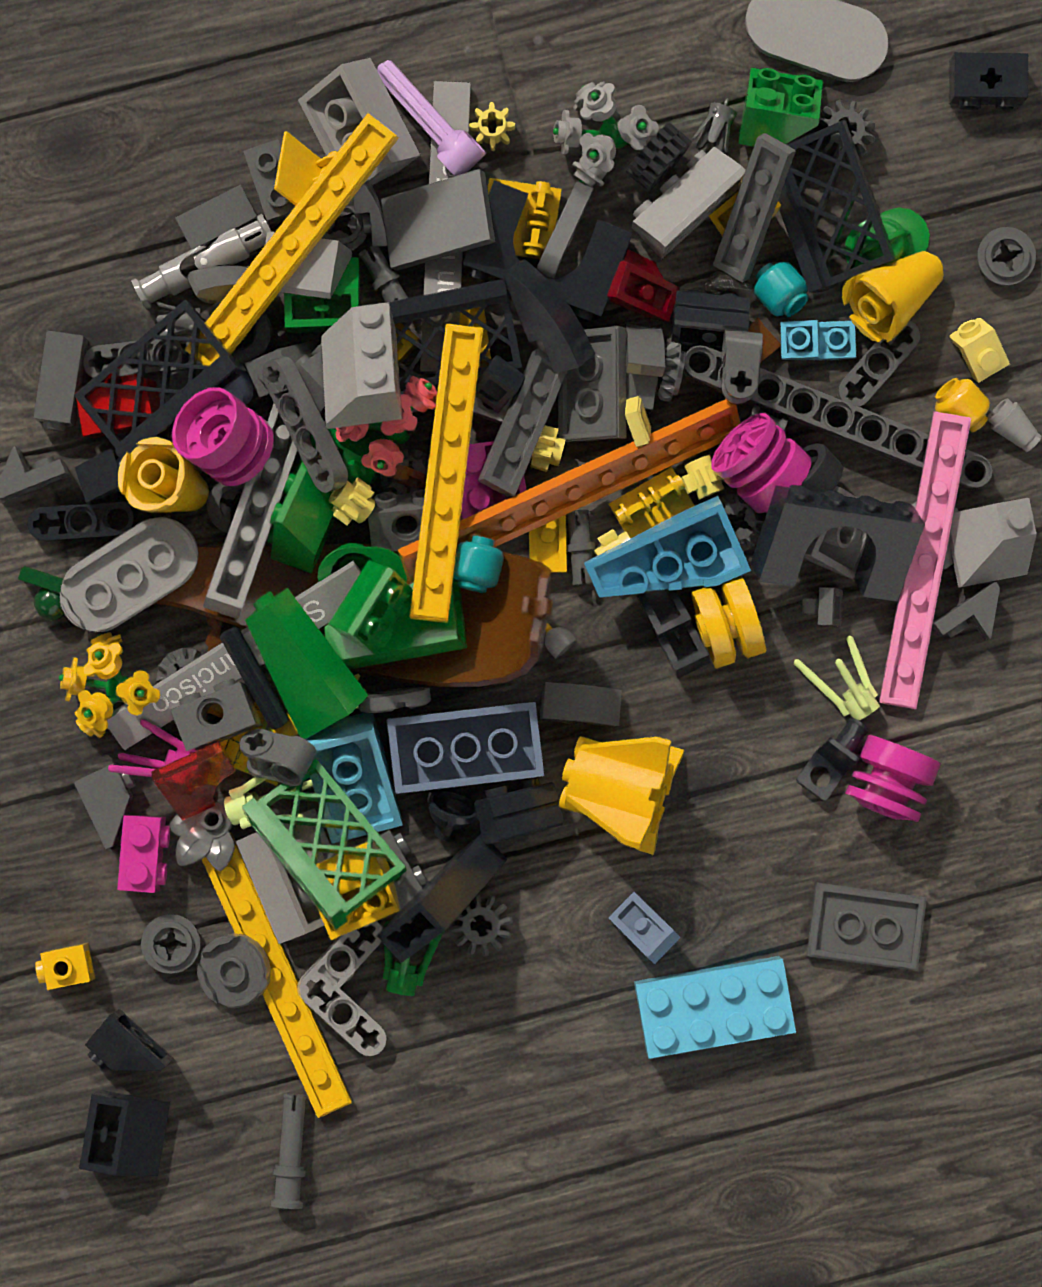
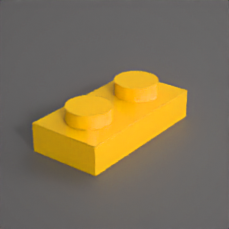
(548, 545)

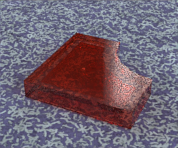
(193, 779)

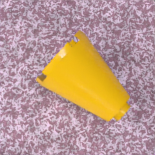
(891, 294)
(161, 479)

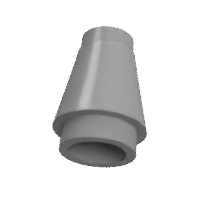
(1014, 425)

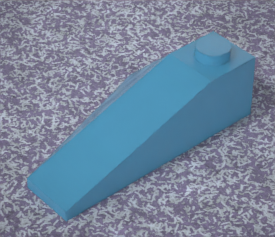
(678, 553)

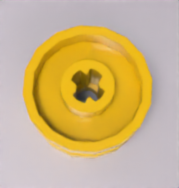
(722, 624)

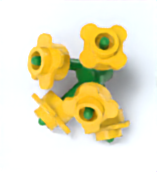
(106, 664)

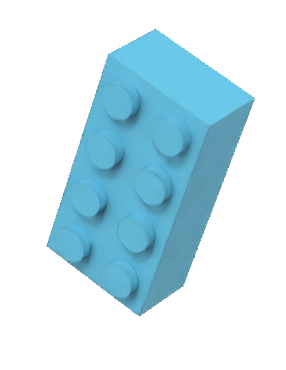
(714, 1007)

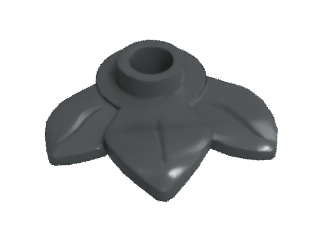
(201, 840)

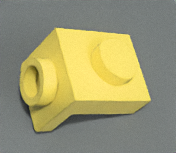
(980, 348)

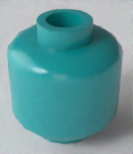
(781, 289)
(478, 564)

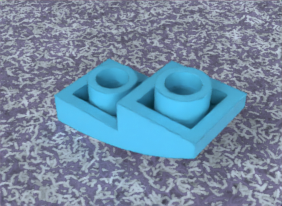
(818, 340)

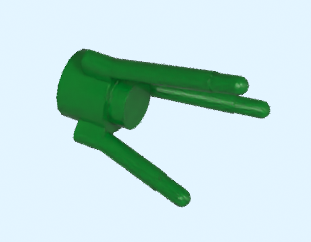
(403, 976)

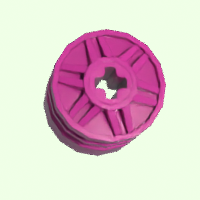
(222, 436)
(758, 459)
(893, 778)

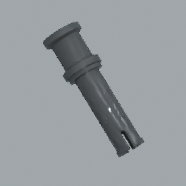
(289, 1170)

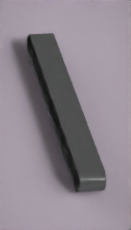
(817, 420)

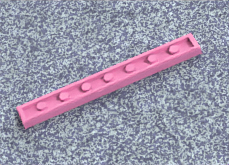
(921, 587)

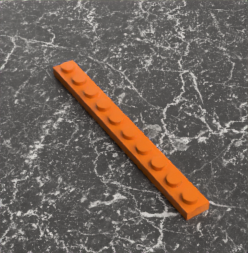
(593, 480)

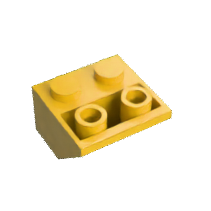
(376, 908)

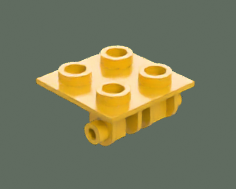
(298, 168)
(537, 217)
(651, 503)

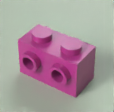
(142, 853)

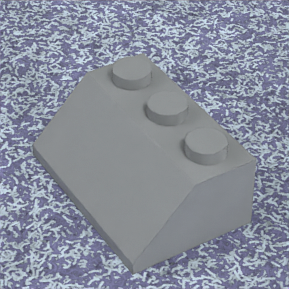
(343, 101)
(687, 200)
(361, 368)
(282, 898)

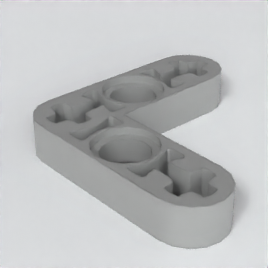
(334, 980)

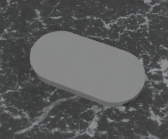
(819, 36)
(129, 574)

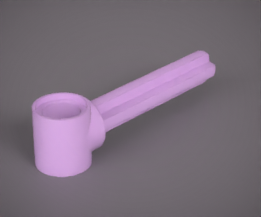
(455, 147)

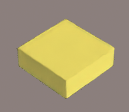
(638, 421)

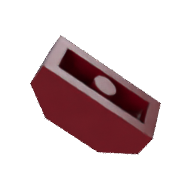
(642, 288)

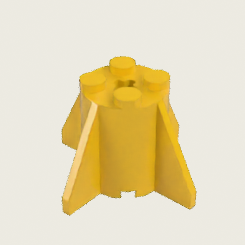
(622, 786)

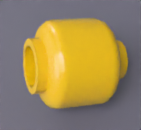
(965, 400)

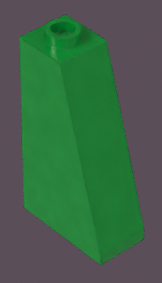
(409, 638)
(303, 664)

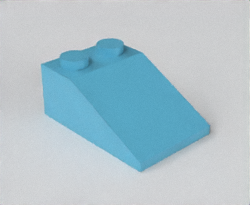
(358, 764)

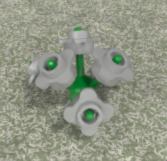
(601, 144)

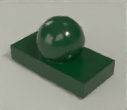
(48, 597)

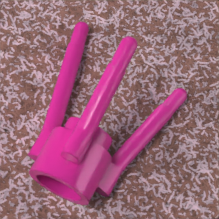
(170, 757)

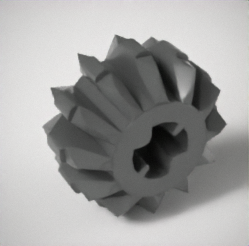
(854, 122)
(473, 934)

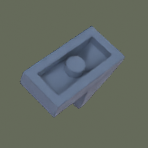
(644, 927)

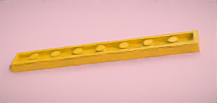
(297, 236)
(446, 473)
(288, 1010)

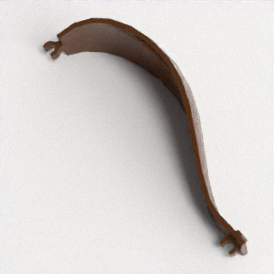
(501, 625)

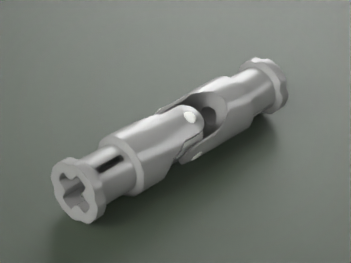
(227, 250)

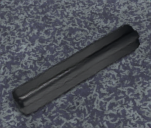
(254, 678)

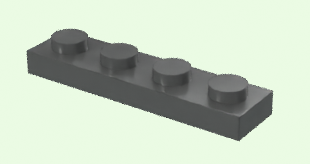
(754, 207)
(522, 426)

